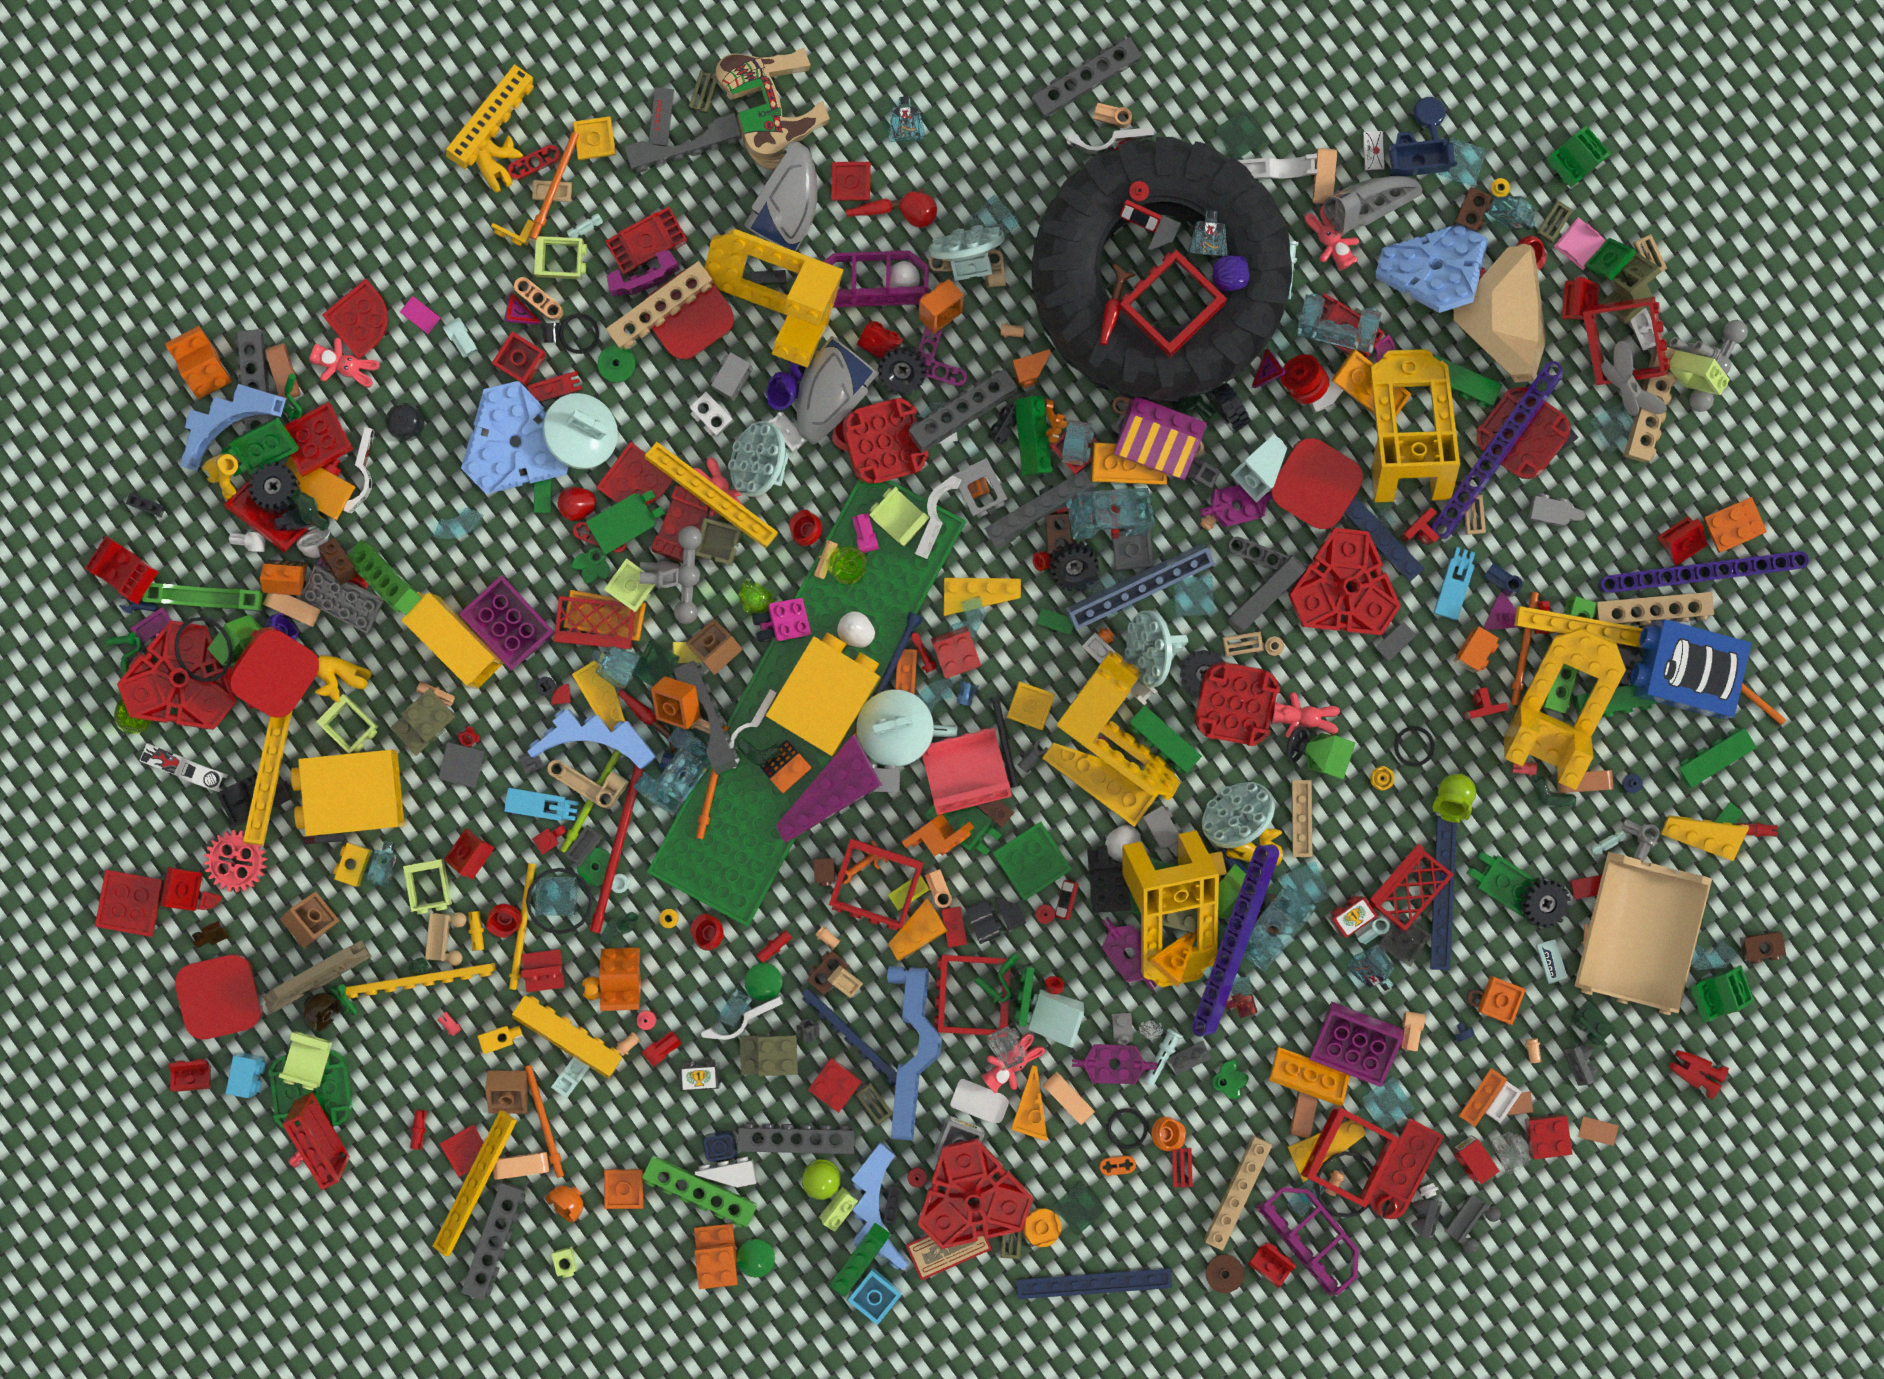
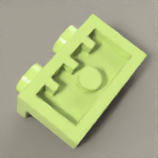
(838, 1209)

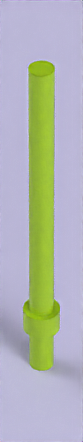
(572, 834)

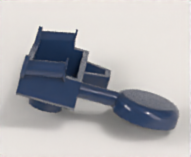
(1423, 156)

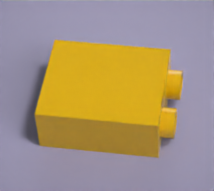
(452, 640)
(825, 693)
(348, 793)

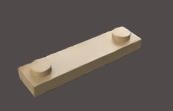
(1301, 818)

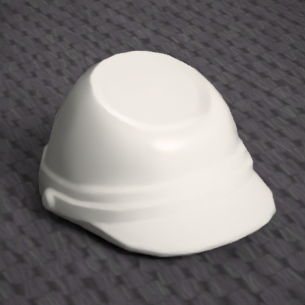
(309, 542)

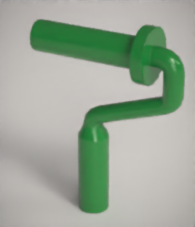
(297, 411)
(132, 639)
(991, 991)
(340, 995)

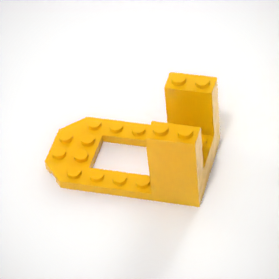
(806, 305)
(1413, 453)
(1091, 715)
(1553, 739)
(1170, 891)

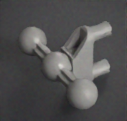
(1734, 333)
(669, 574)

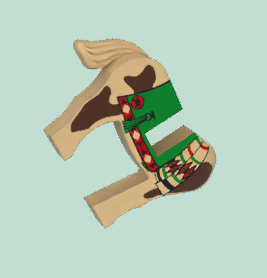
(763, 127)

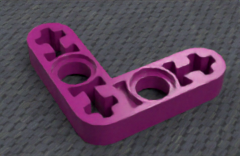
(930, 360)

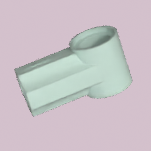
(458, 334)
(1373, 928)

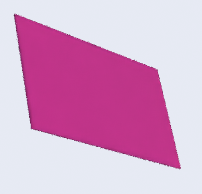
(420, 315)

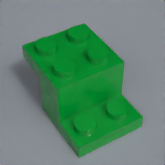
(1578, 156)
(1722, 994)

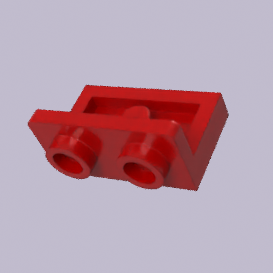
(878, 339)
(190, 1075)
(1272, 1264)

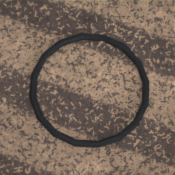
(225, 636)
(565, 930)
(1321, 1170)

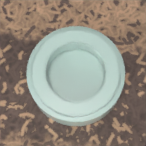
(620, 883)

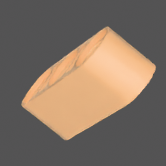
(1325, 179)
(533, 291)
(293, 607)
(1068, 1098)
(521, 1165)

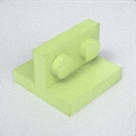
(626, 586)

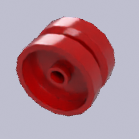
(1305, 379)

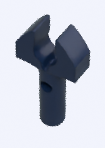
(142, 605)

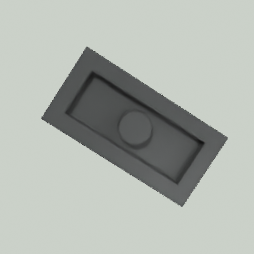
(1189, 1057)
(1577, 1060)
(1431, 1211)

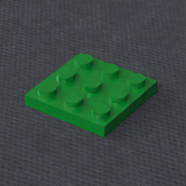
(1032, 861)
(1024, 995)

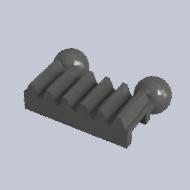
(1466, 1219)

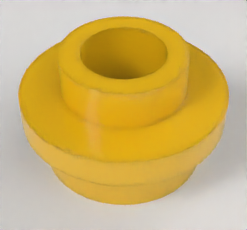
(1497, 193)
(664, 913)

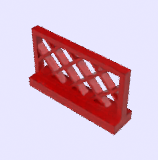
(593, 639)
(1397, 878)

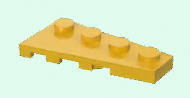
(989, 589)
(599, 694)
(1717, 838)
(1346, 1136)

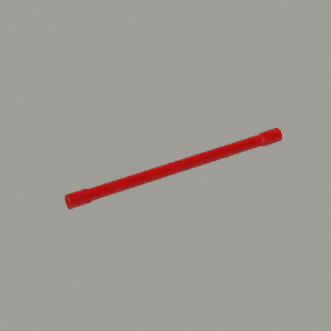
(598, 916)

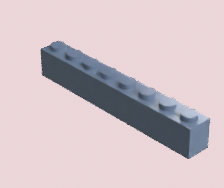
(1139, 586)

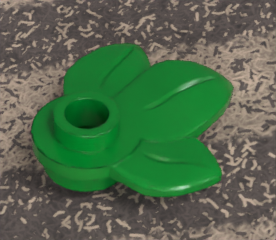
(592, 568)
(1232, 1078)

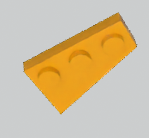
(918, 931)

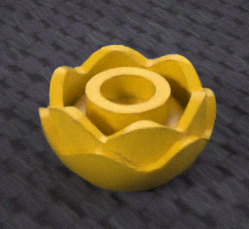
(1379, 772)

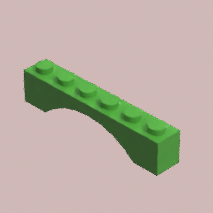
(204, 597)

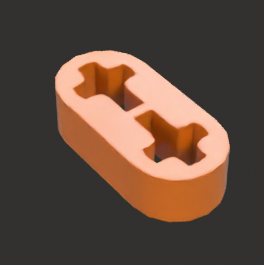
(1117, 1160)

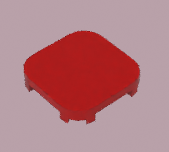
(695, 324)
(881, 441)
(1537, 443)
(1317, 483)
(273, 672)
(1236, 703)
(218, 996)

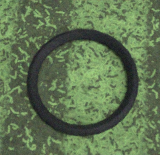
(579, 316)
(1431, 748)
(1123, 1111)

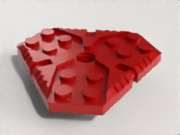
(1323, 597)
(150, 688)
(968, 1172)

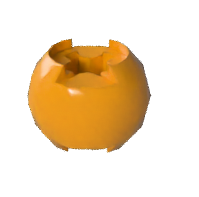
(592, 988)

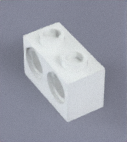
(714, 411)

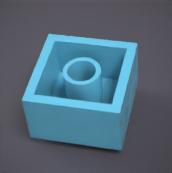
(245, 1075)
(874, 1296)

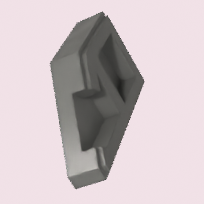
(1165, 233)

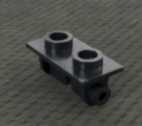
(999, 429)

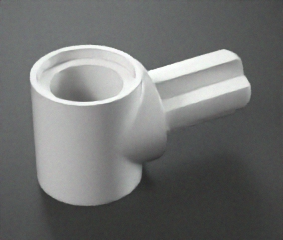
(252, 540)

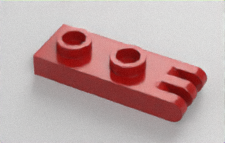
(554, 387)

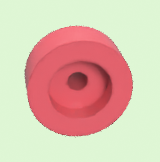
(651, 1020)

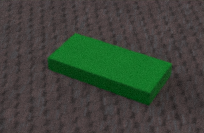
(542, 496)
(1055, 621)
(1729, 814)

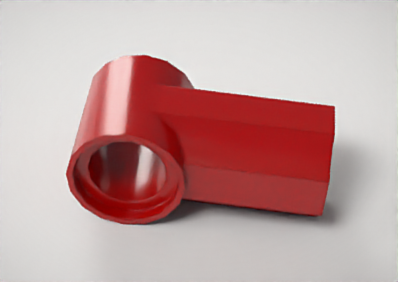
(657, 1051)

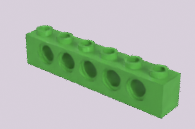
(383, 578)
(1561, 703)
(658, 1165)

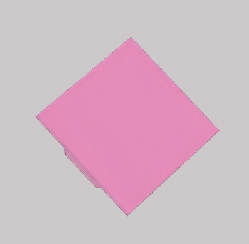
(1579, 243)

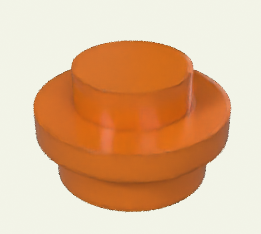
(1106, 635)

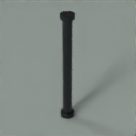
(1004, 741)

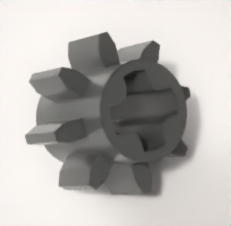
(808, 1030)

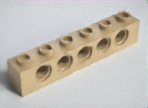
(663, 295)
(1634, 448)
(1702, 601)
(1237, 1192)

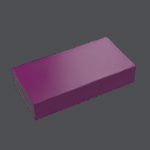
(151, 625)

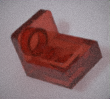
(1244, 1004)

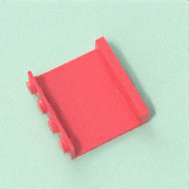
(966, 771)

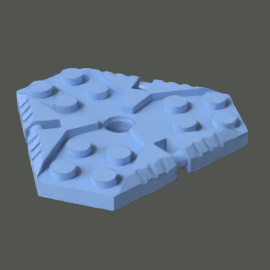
(1436, 268)
(491, 460)

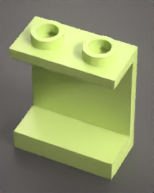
(898, 516)
(306, 1060)

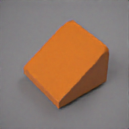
(978, 488)

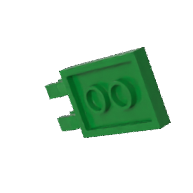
(261, 446)
(624, 521)
(982, 826)
(1501, 880)

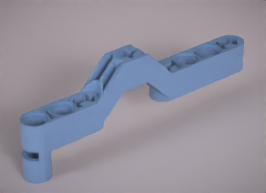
(928, 1050)

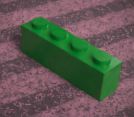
(1471, 385)
(1032, 436)
(1622, 700)
(1164, 739)
(1716, 757)
(859, 1259)

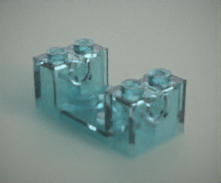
(1327, 331)
(1092, 512)
(669, 790)
(1286, 912)

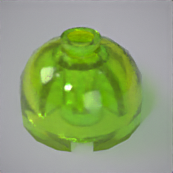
(847, 564)
(755, 597)
(128, 724)

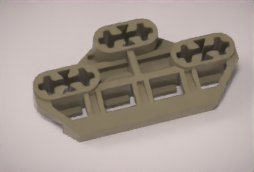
(316, 976)

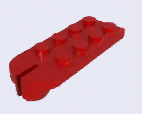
(1406, 1169)

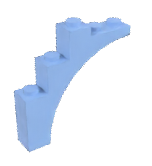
(222, 414)
(569, 729)
(869, 1179)

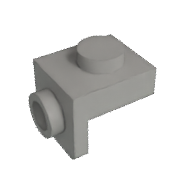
(1122, 1028)

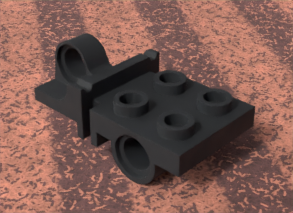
(238, 798)
(1107, 885)

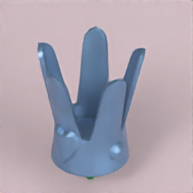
(966, 694)

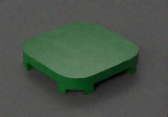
(332, 1095)

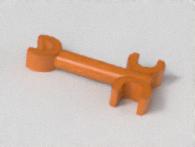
(1056, 422)
(863, 863)

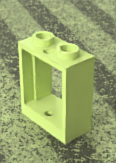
(540, 249)
(1698, 372)
(333, 711)
(409, 869)

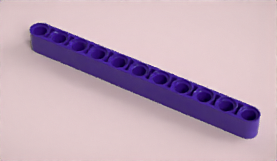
(1498, 440)
(1711, 568)
(1238, 932)

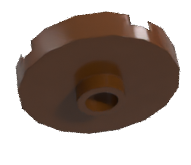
(1222, 1263)

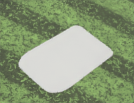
(979, 1101)

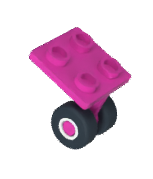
(786, 618)

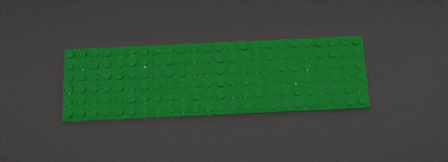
(741, 843)

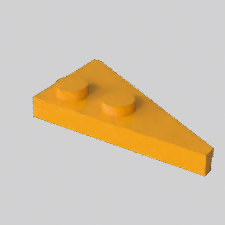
(1174, 958)
(1030, 1115)

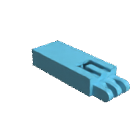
(1453, 590)
(533, 804)

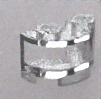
(1007, 1047)
(1510, 1152)

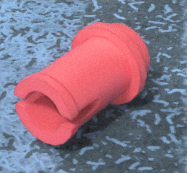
(1528, 768)
(450, 1025)

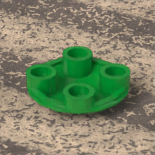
(763, 981)
(756, 1258)

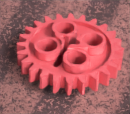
(232, 877)

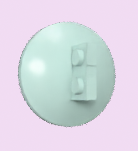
(968, 250)
(580, 431)
(759, 459)
(1151, 647)
(895, 728)
(1239, 815)

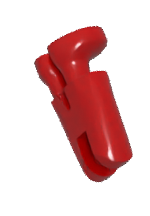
(1695, 1070)

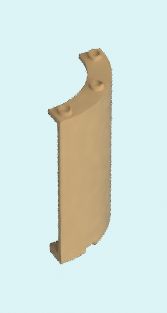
(1643, 933)

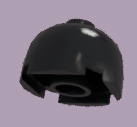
(405, 422)

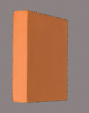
(1501, 1000)
(623, 1189)

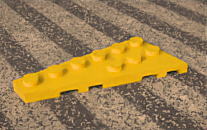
(1101, 782)

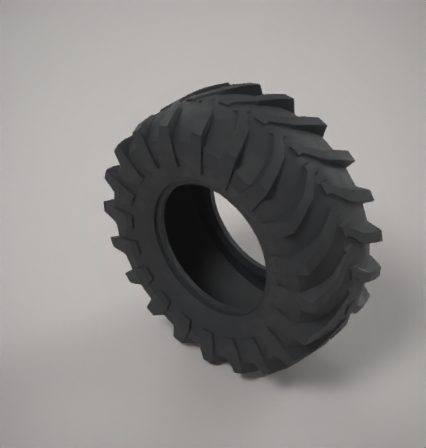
(1181, 184)

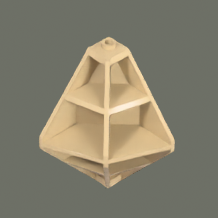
(1508, 313)

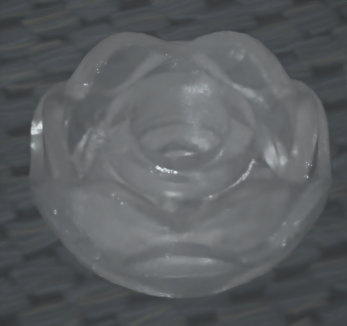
(1151, 1030)

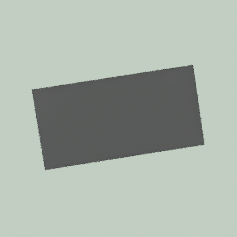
(1395, 641)
(583, 846)

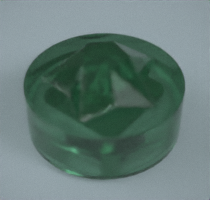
(418, 966)

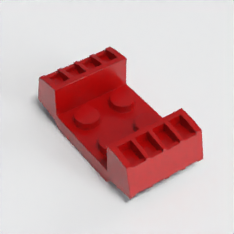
(645, 239)
(1342, 315)
(683, 512)
(122, 569)

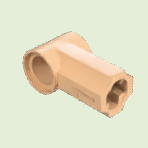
(1110, 115)
(938, 886)
(1413, 1025)

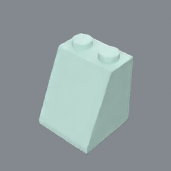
(1261, 468)
(1056, 1017)

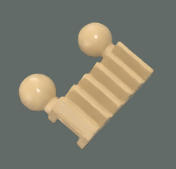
(438, 937)

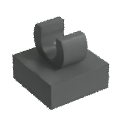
(530, 764)

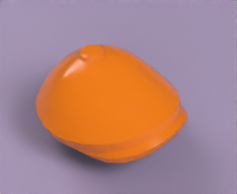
(1168, 1134)

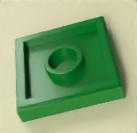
(1610, 259)

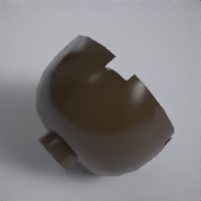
(319, 1010)

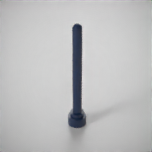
(913, 621)

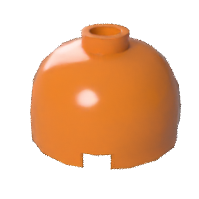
(566, 1202)

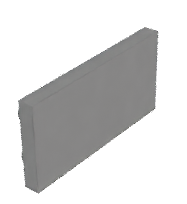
(344, 602)

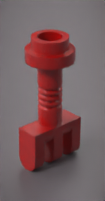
(928, 665)

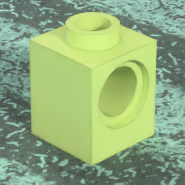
(566, 1253)

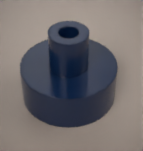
(1627, 783)
(1464, 1033)

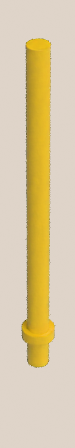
(521, 931)

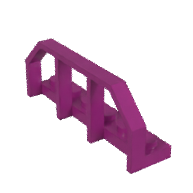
(879, 296)
(1302, 1252)

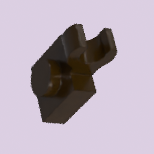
(212, 933)

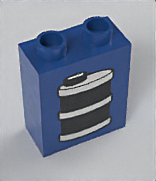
(1690, 668)

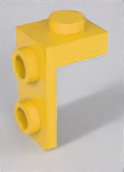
(518, 240)

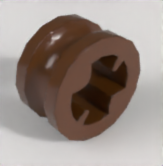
(1469, 997)

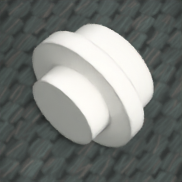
(1428, 1191)

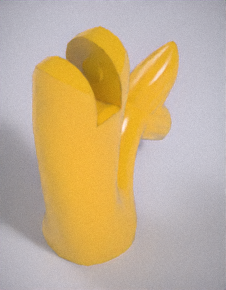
(491, 169)
(220, 470)
(350, 673)
(1246, 851)

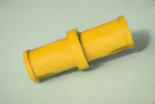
(476, 931)

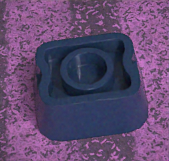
(720, 1146)

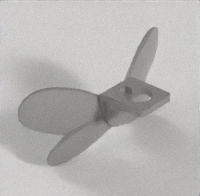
(1622, 377)

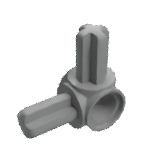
(1640, 831)

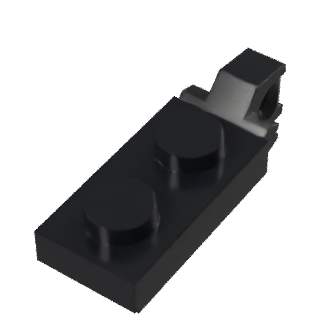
(292, 521)

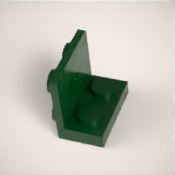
(1594, 1023)

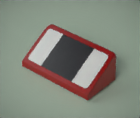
(1140, 216)
(1066, 900)

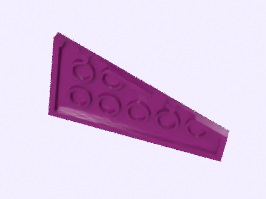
(836, 787)

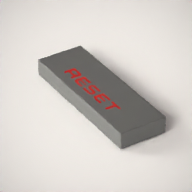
(661, 116)

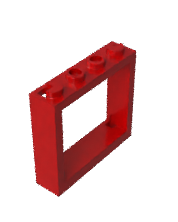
(1595, 345)
(1172, 347)
(858, 912)
(940, 1001)
(316, 1140)
(1323, 1144)

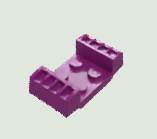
(652, 277)

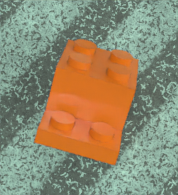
(198, 362)
(1735, 525)
(939, 835)
(620, 979)
(715, 1256)

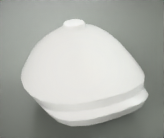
(903, 275)
(855, 629)
(1121, 836)

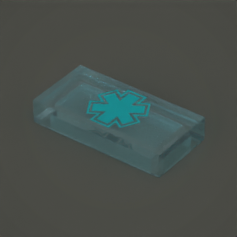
(1299, 1202)

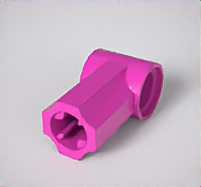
(865, 537)

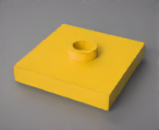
(594, 138)
(1030, 705)

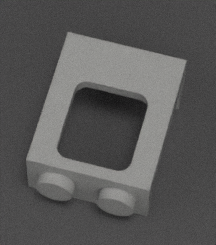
(973, 473)

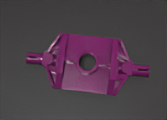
(1226, 515)
(1114, 945)
(1100, 1071)

